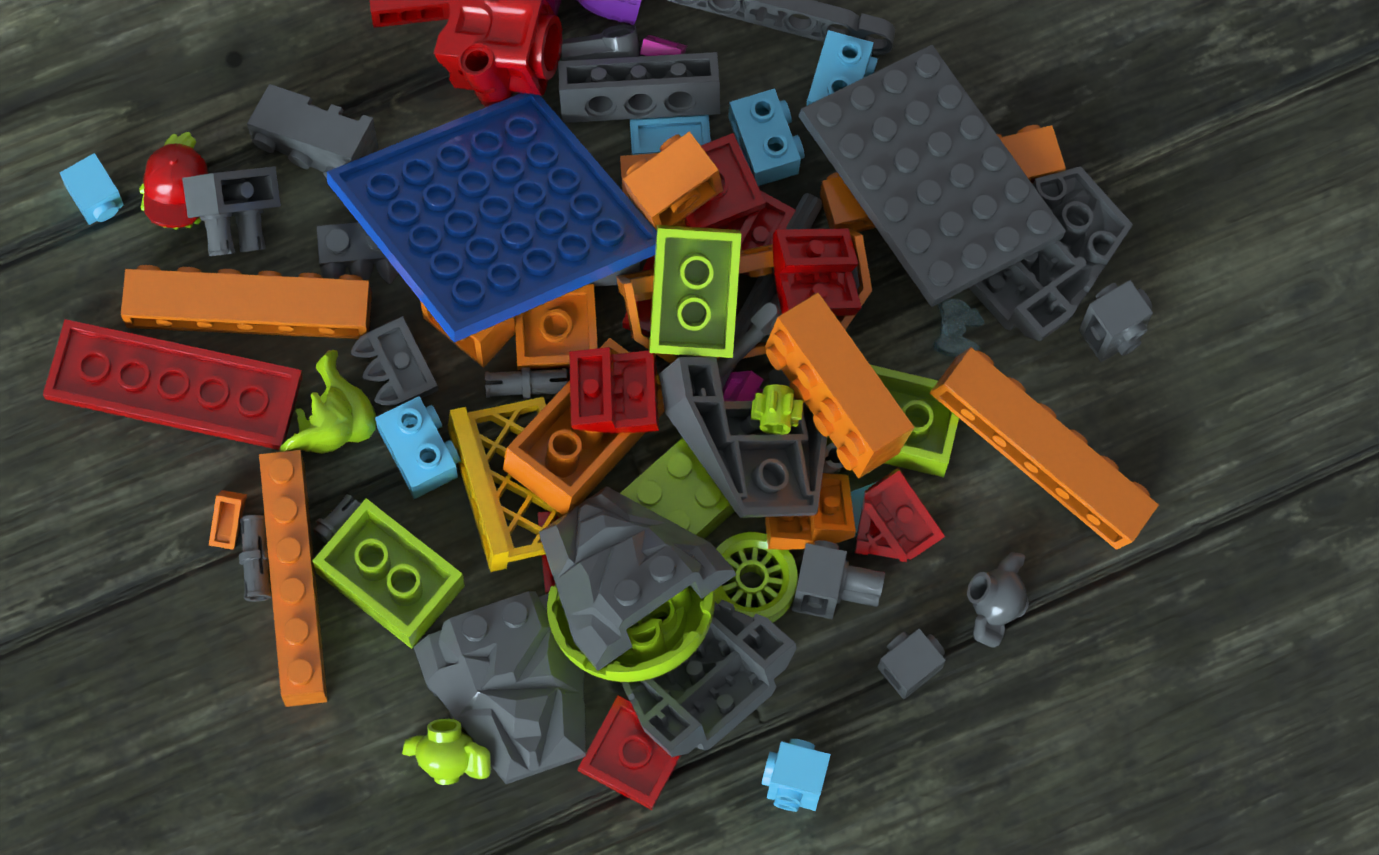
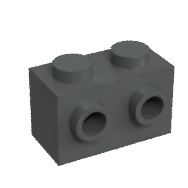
(1116, 320)

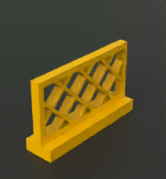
(480, 481)

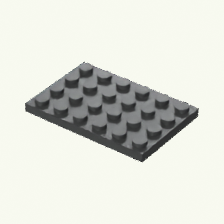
(931, 175)

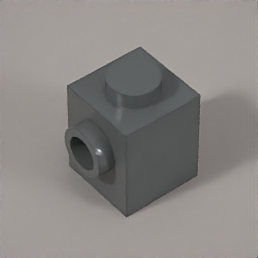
(911, 661)

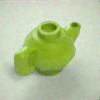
(448, 753)

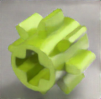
(776, 409)

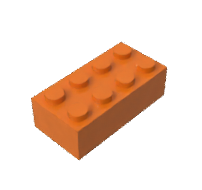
(838, 386)
(565, 462)

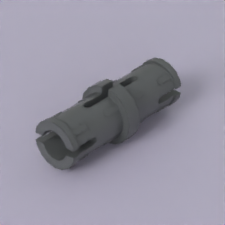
(525, 382)
(255, 558)

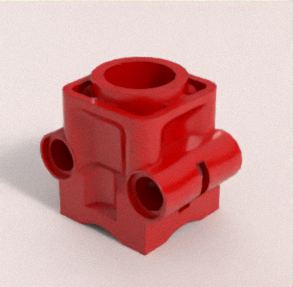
(500, 47)

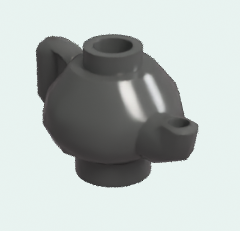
(998, 599)

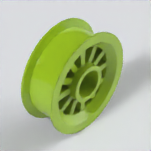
(784, 564)

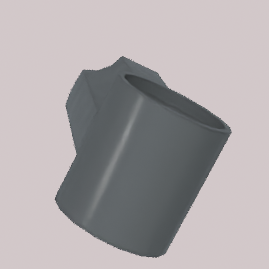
(613, 42)

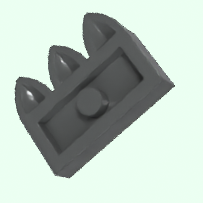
(352, 248)
(397, 362)

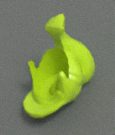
(337, 415)

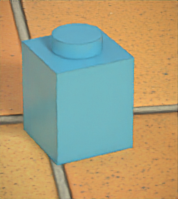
(92, 189)

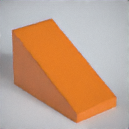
(226, 519)

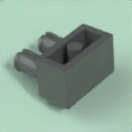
(232, 194)
(828, 579)

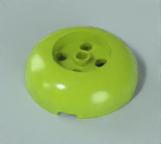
(655, 643)

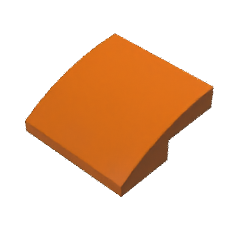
(831, 523)

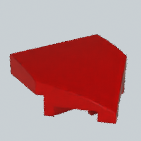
(895, 520)

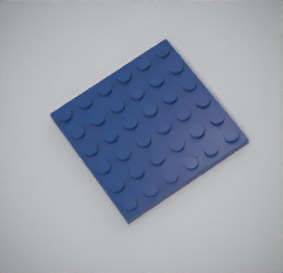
(494, 214)

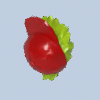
(163, 183)

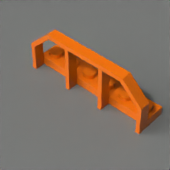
(756, 262)

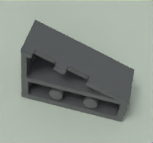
(308, 133)

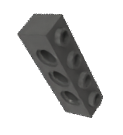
(639, 87)

